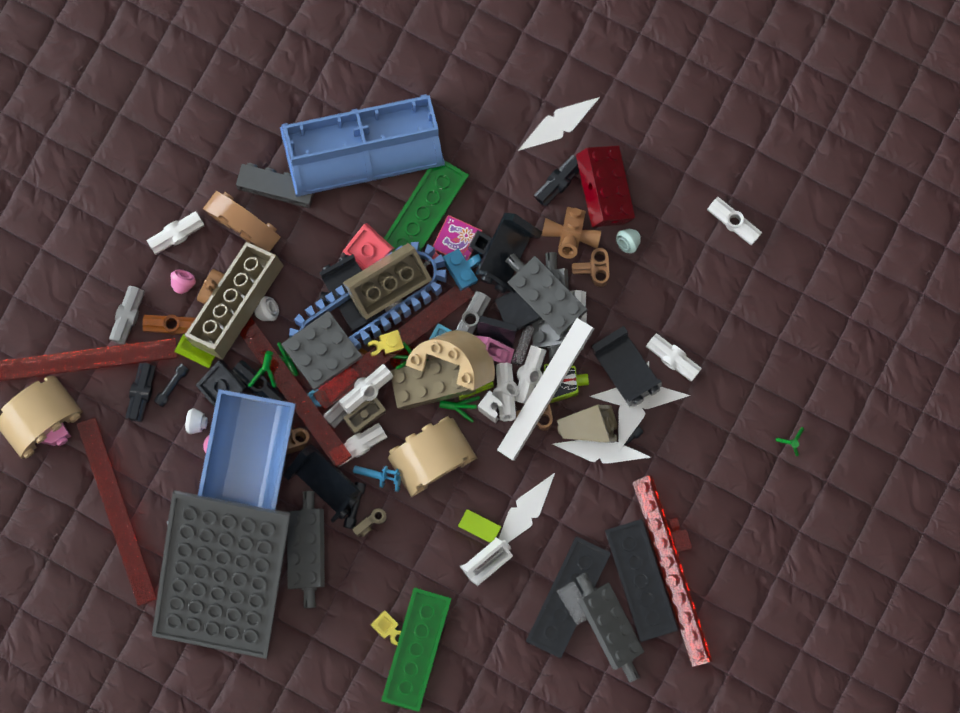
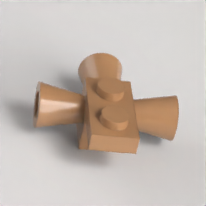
(571, 232)

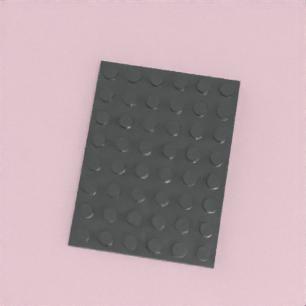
(220, 574)

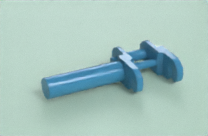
(379, 475)

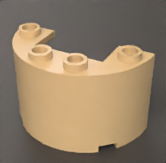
(461, 349)
(36, 413)
(431, 455)

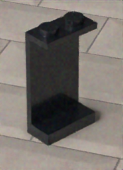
(510, 237)
(333, 277)
(626, 367)
(324, 480)

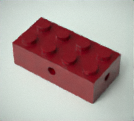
(605, 186)

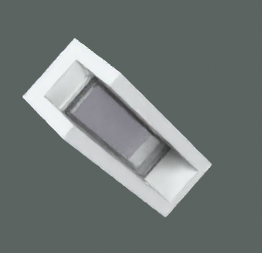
(487, 561)

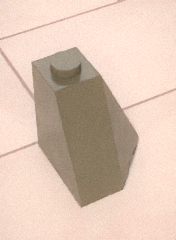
(590, 425)

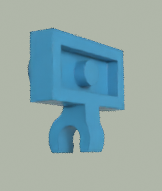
(461, 269)

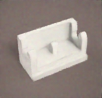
(489, 406)

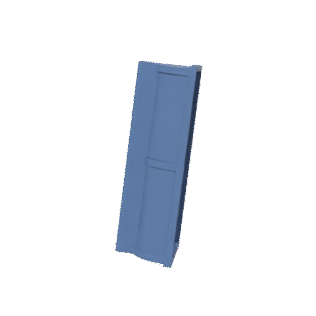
(362, 145)
(246, 449)

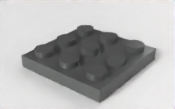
(321, 350)

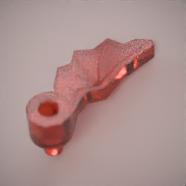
(395, 362)

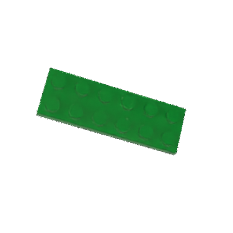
(426, 206)
(416, 649)

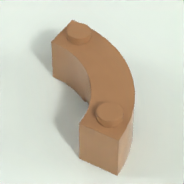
(232, 215)

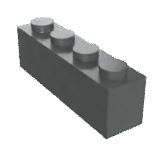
(270, 184)

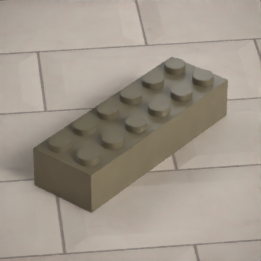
(234, 300)

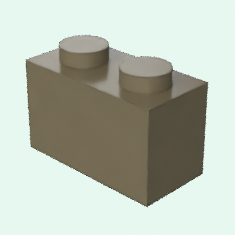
(364, 415)

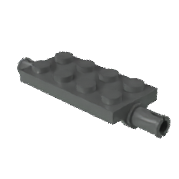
(545, 294)
(543, 334)
(306, 549)
(610, 626)

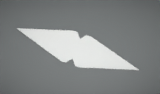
(553, 127)
(662, 397)
(629, 419)
(605, 451)
(528, 507)

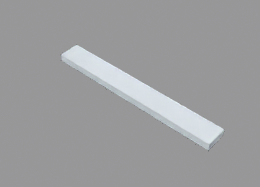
(545, 389)

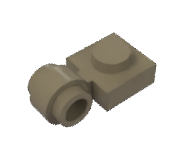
(364, 527)

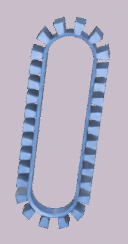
(440, 275)

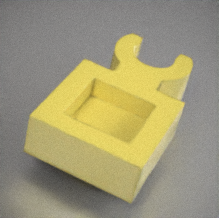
(388, 342)
(385, 626)

